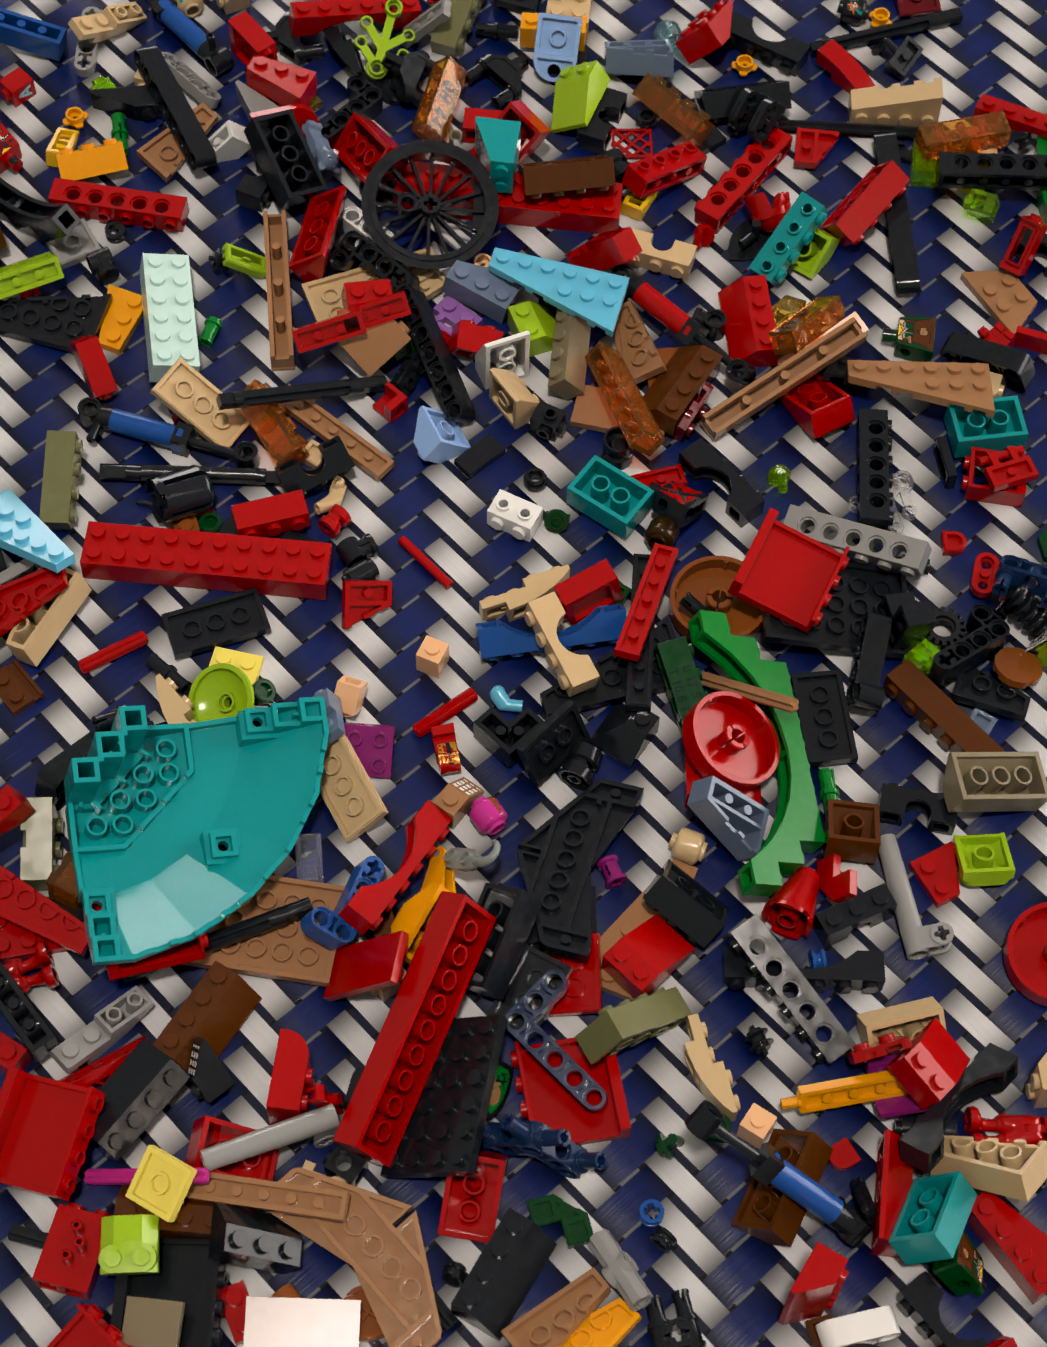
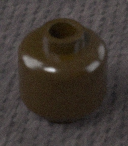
(661, 531)

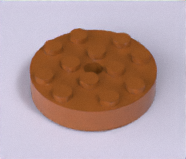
(709, 582)

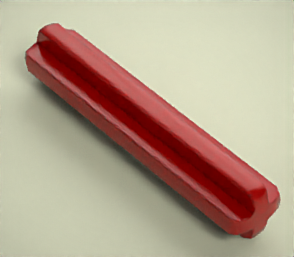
(112, 652)
(445, 712)

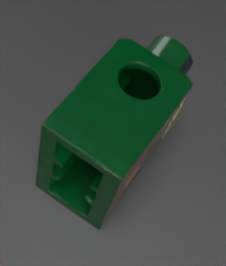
(912, 338)
(964, 1271)

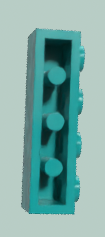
(789, 238)

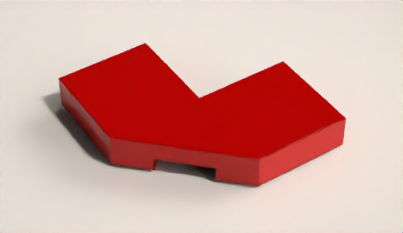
(833, 883)

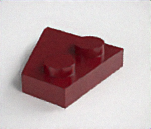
(694, 412)

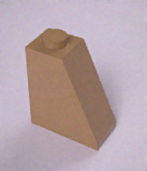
(377, 345)

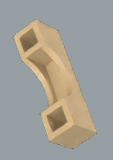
(574, 671)

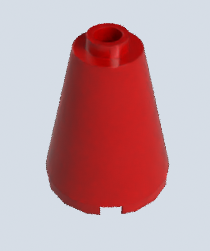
(794, 905)

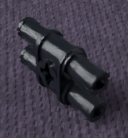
(685, 1323)

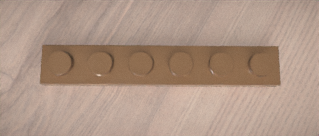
(327, 426)
(272, 1196)

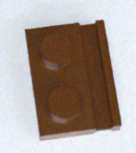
(18, 689)

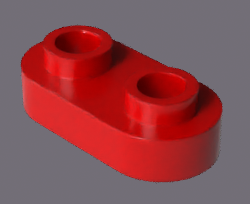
(982, 576)

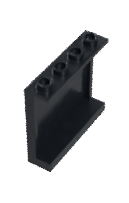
(182, 1277)

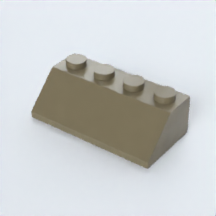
(994, 782)

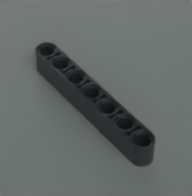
(175, 108)
(437, 358)

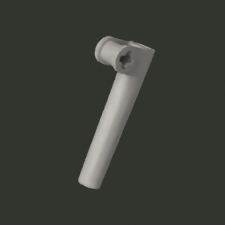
(917, 939)
(320, 1123)

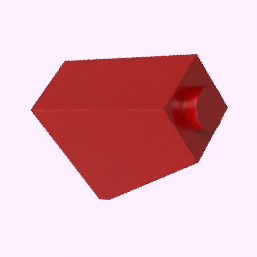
(93, 366)

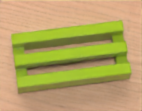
(244, 263)

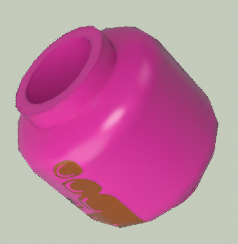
(488, 815)

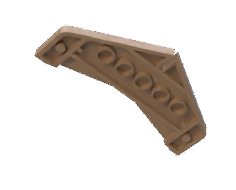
(385, 1258)

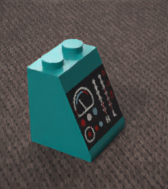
(499, 150)

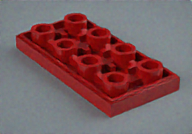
(367, 966)

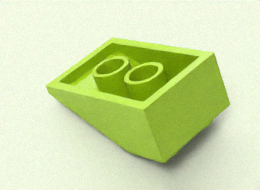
(577, 95)

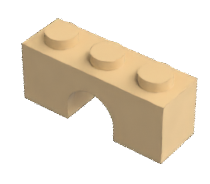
(673, 262)

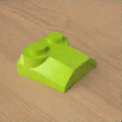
(984, 859)
(129, 1245)

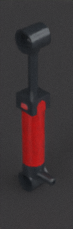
(680, 323)

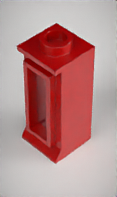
(1039, 228)

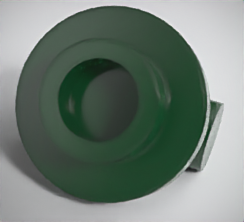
(556, 520)
(665, 1145)

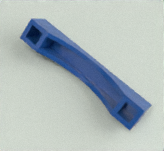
(600, 625)

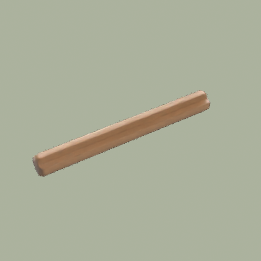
(751, 692)

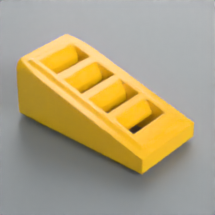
(59, 143)
(635, 211)

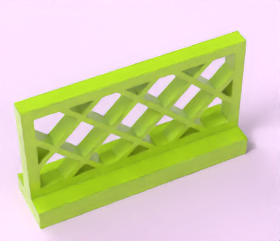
(29, 274)

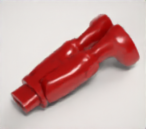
(41, 959)
(1009, 1126)

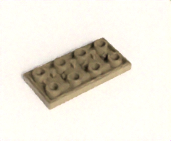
(152, 1322)

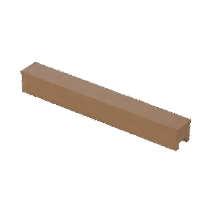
(278, 291)
(782, 379)

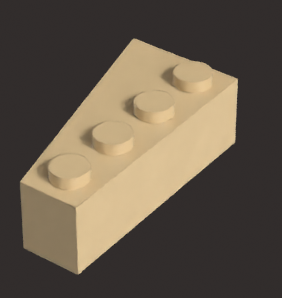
(897, 104)

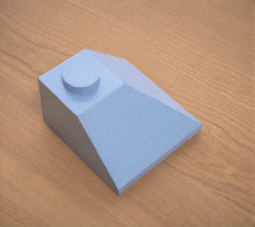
(438, 437)

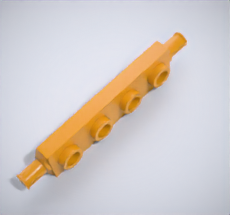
(844, 1092)

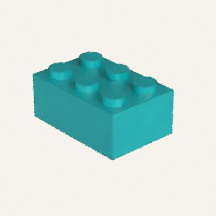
(978, 430)
(610, 496)
(933, 1218)

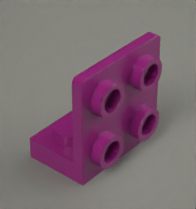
(373, 746)
(896, 1105)

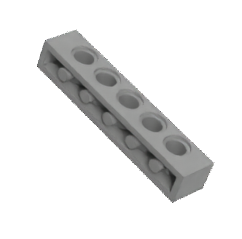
(911, 564)

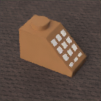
(457, 799)

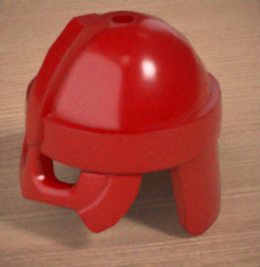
(761, 209)

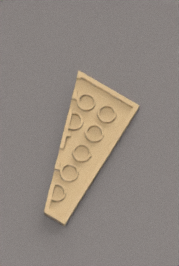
(325, 293)

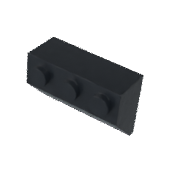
(686, 904)
(253, 1239)

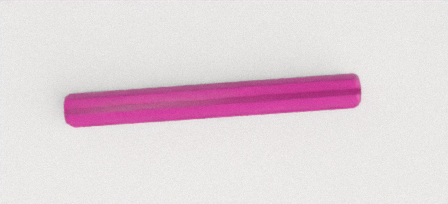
(124, 1176)

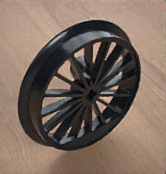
(484, 198)

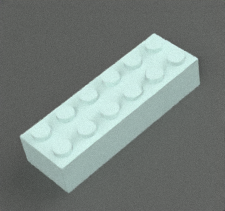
(168, 312)

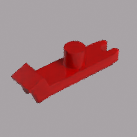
(323, 1098)

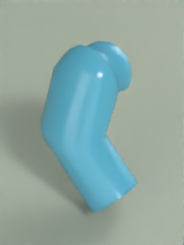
(503, 701)

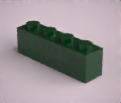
(680, 676)

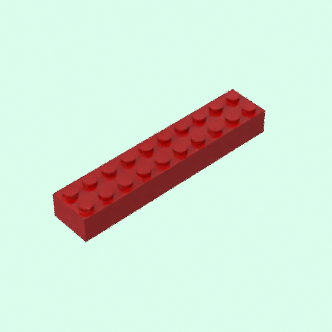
(581, 212)
(206, 560)
(415, 1029)

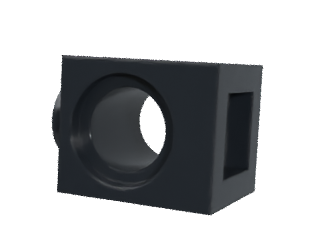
(354, 1174)

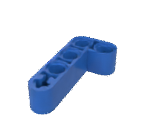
(329, 920)

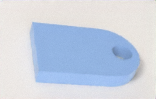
(556, 43)

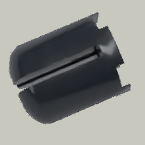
(180, 493)

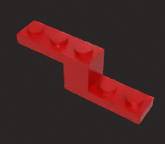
(351, 322)

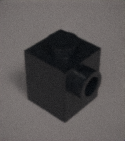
(548, 421)

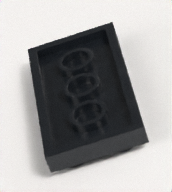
(216, 623)
(824, 718)

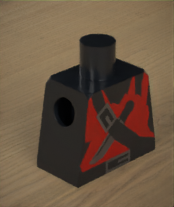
(678, 502)

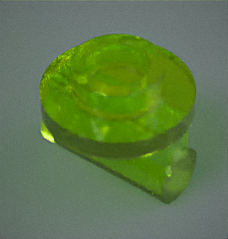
(102, 83)
(779, 476)

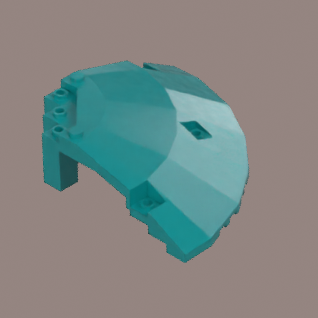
(162, 800)

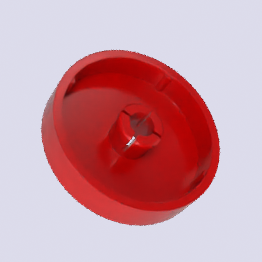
(752, 744)
(1027, 953)

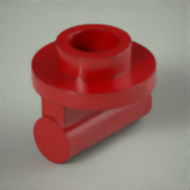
(703, 235)

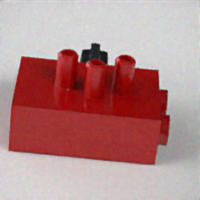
(69, 1250)

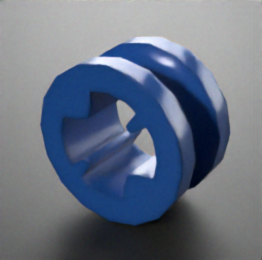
(817, 959)
(657, 1207)

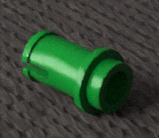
(212, 326)

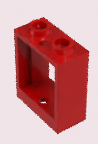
(249, 39)
(985, 493)
(588, 590)

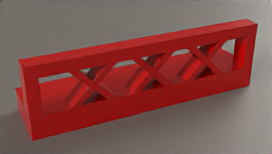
(102, 1067)

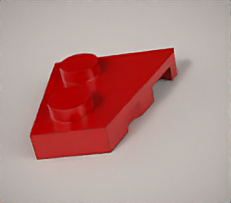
(363, 599)
(938, 874)
(886, 1044)

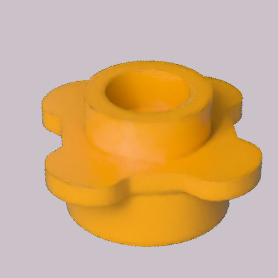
(879, 17)
(744, 65)
(75, 117)

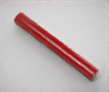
(425, 562)

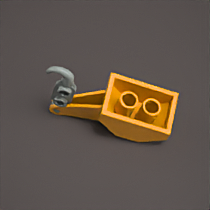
(439, 877)

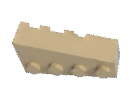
(39, 631)
(996, 1167)

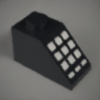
(207, 1072)

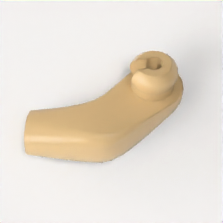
(335, 496)

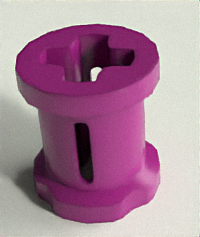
(611, 871)

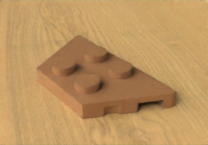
(1001, 296)

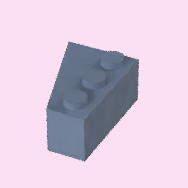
(639, 57)
(481, 289)
(729, 816)

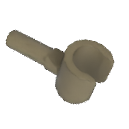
(454, 134)

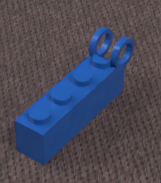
(32, 35)

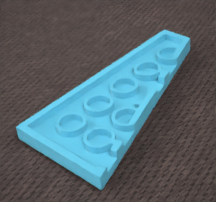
(571, 288)
(29, 537)

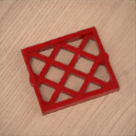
(634, 132)

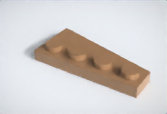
(163, 152)
(636, 345)
(560, 1314)

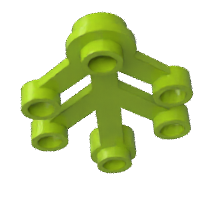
(382, 43)

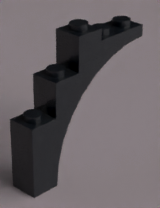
(45, 219)

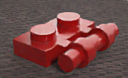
(1009, 473)

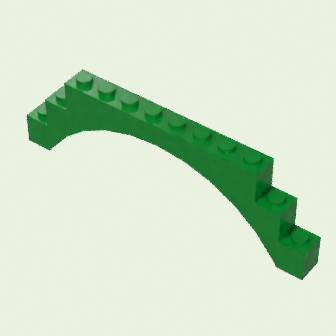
(797, 819)

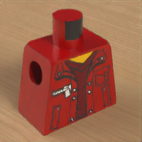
(9, 151)

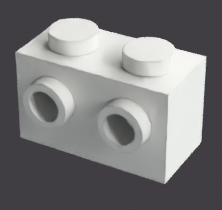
(514, 515)

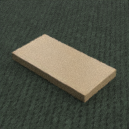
(195, 403)
(349, 791)

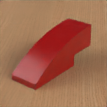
(843, 67)

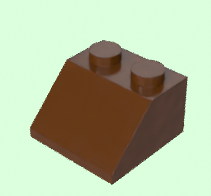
(852, 830)

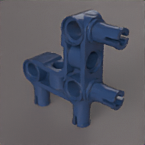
(1018, 570)
(538, 1140)

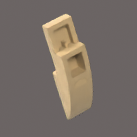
(109, 23)
(514, 601)
(174, 708)
(710, 1077)

